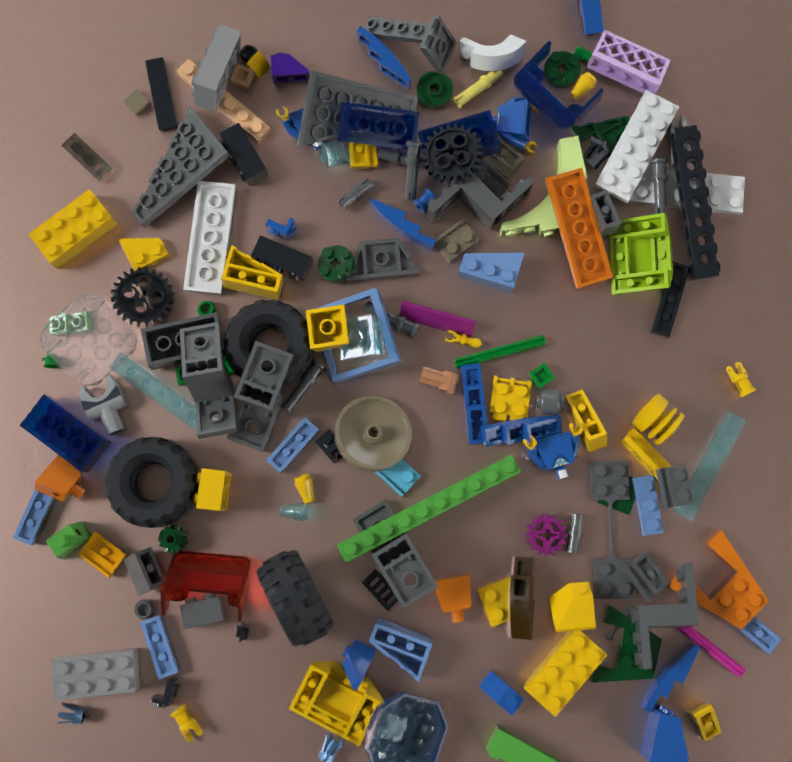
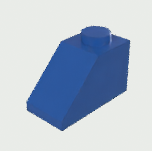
(357, 662)
(501, 693)

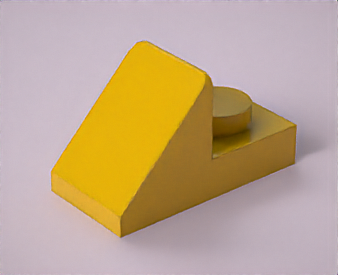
(706, 721)

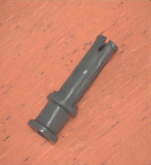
(413, 160)
(659, 178)
(399, 322)
(309, 378)

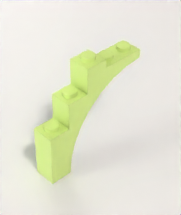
(543, 215)

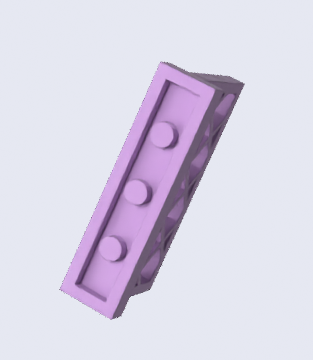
(624, 72)

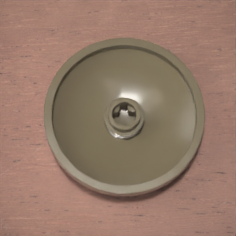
(373, 433)

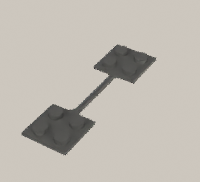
(610, 482)

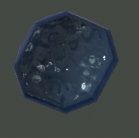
(405, 730)

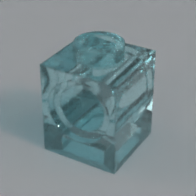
(333, 154)

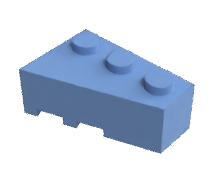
(492, 269)
(402, 645)

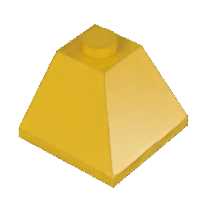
(573, 607)

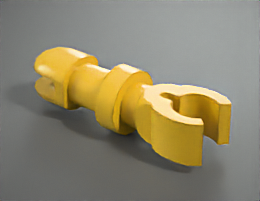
(463, 339)

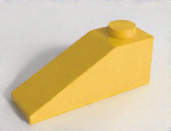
(593, 432)

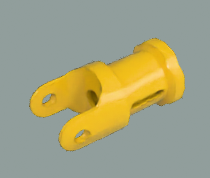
(740, 379)
(186, 722)

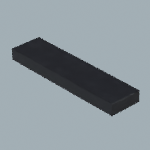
(161, 94)
(670, 302)

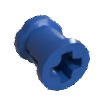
(422, 203)

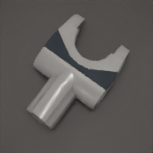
(105, 405)

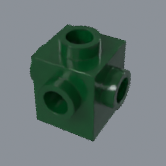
(179, 535)

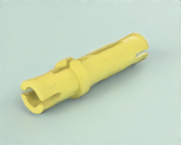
(484, 83)

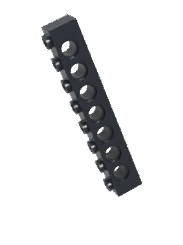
(686, 194)

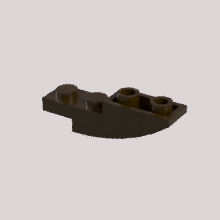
(522, 599)

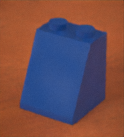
(664, 737)

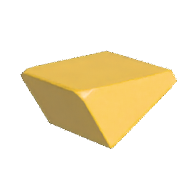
(258, 64)

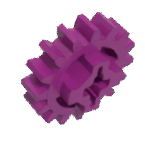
(546, 543)

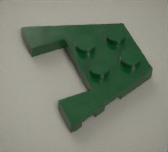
(608, 130)
(625, 664)

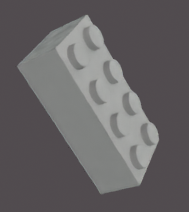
(216, 68)
(96, 674)

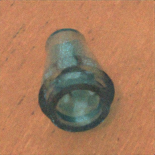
(295, 511)

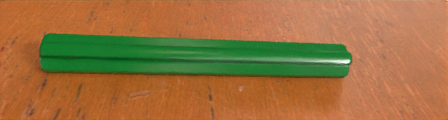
(501, 351)

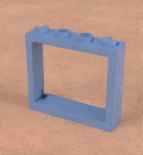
(394, 357)

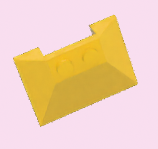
(333, 704)

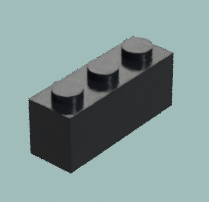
(243, 154)
(282, 258)

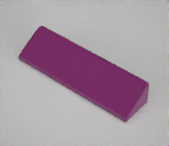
(437, 319)

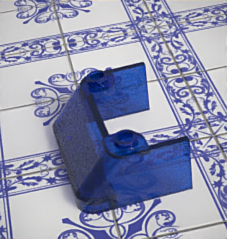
(529, 84)

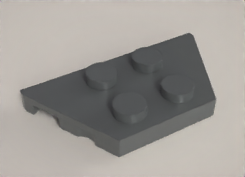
(382, 260)

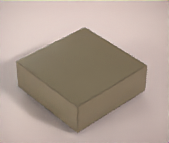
(136, 102)

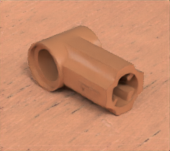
(444, 381)

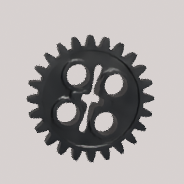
(450, 138)
(128, 305)

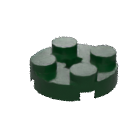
(567, 60)
(436, 80)
(329, 256)

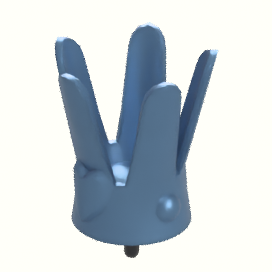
(76, 718)
(330, 749)

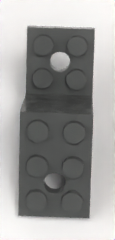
(479, 200)
(208, 380)
(260, 395)
(398, 559)
(665, 615)

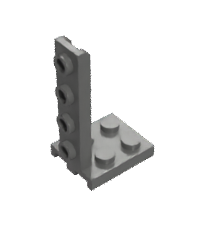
(434, 37)

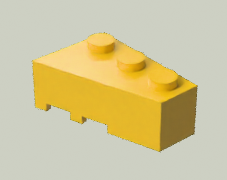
(250, 276)

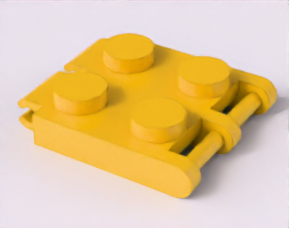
(509, 399)

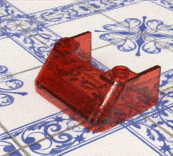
(207, 574)

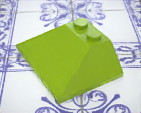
(641, 255)

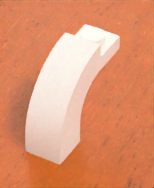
(493, 57)

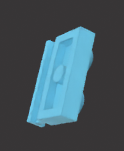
(399, 477)

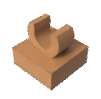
(242, 76)

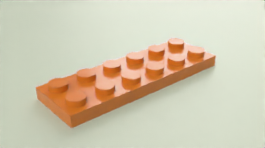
(578, 228)

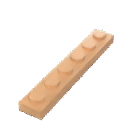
(230, 106)

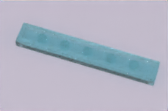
(157, 391)
(711, 462)

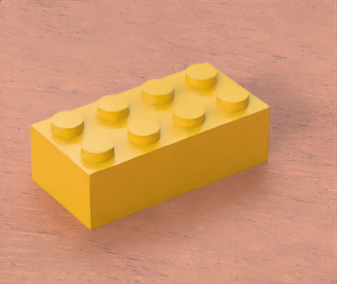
(72, 229)
(564, 671)

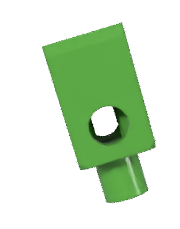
(68, 539)

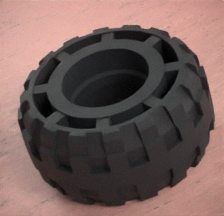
(260, 317)
(124, 474)
(294, 598)

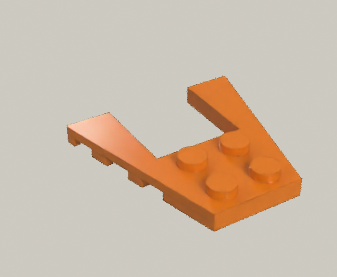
(740, 597)

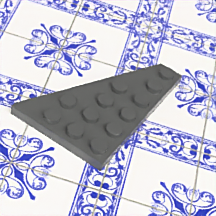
(324, 101)
(189, 159)

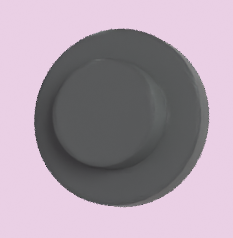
(144, 609)

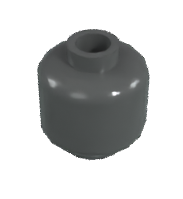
(551, 402)

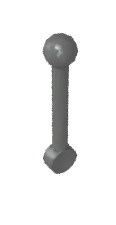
(609, 636)

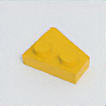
(143, 251)
(496, 601)

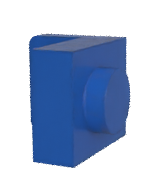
(276, 229)

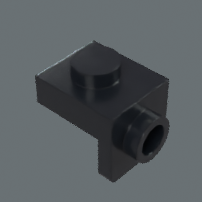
(596, 152)
(329, 447)
(171, 691)

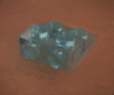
(363, 338)

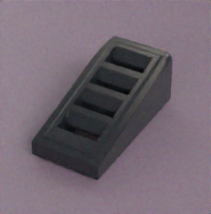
(389, 607)

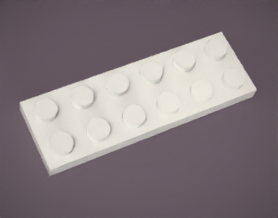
(636, 146)
(725, 192)
(209, 237)

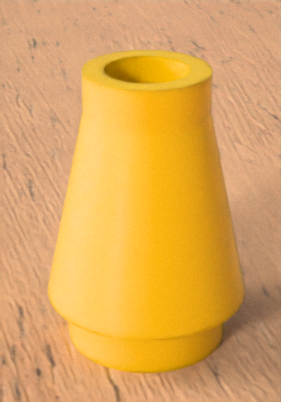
(584, 85)
(304, 485)

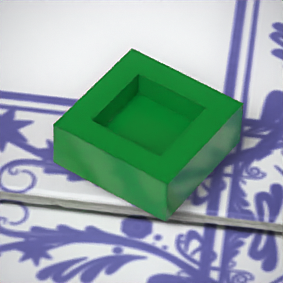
(541, 375)

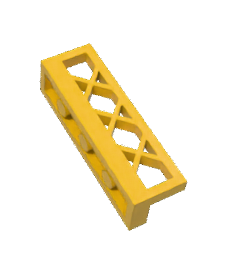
(643, 452)

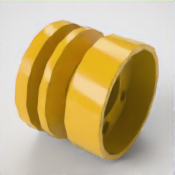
(658, 419)

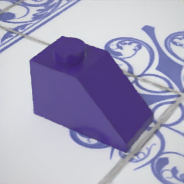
(287, 69)

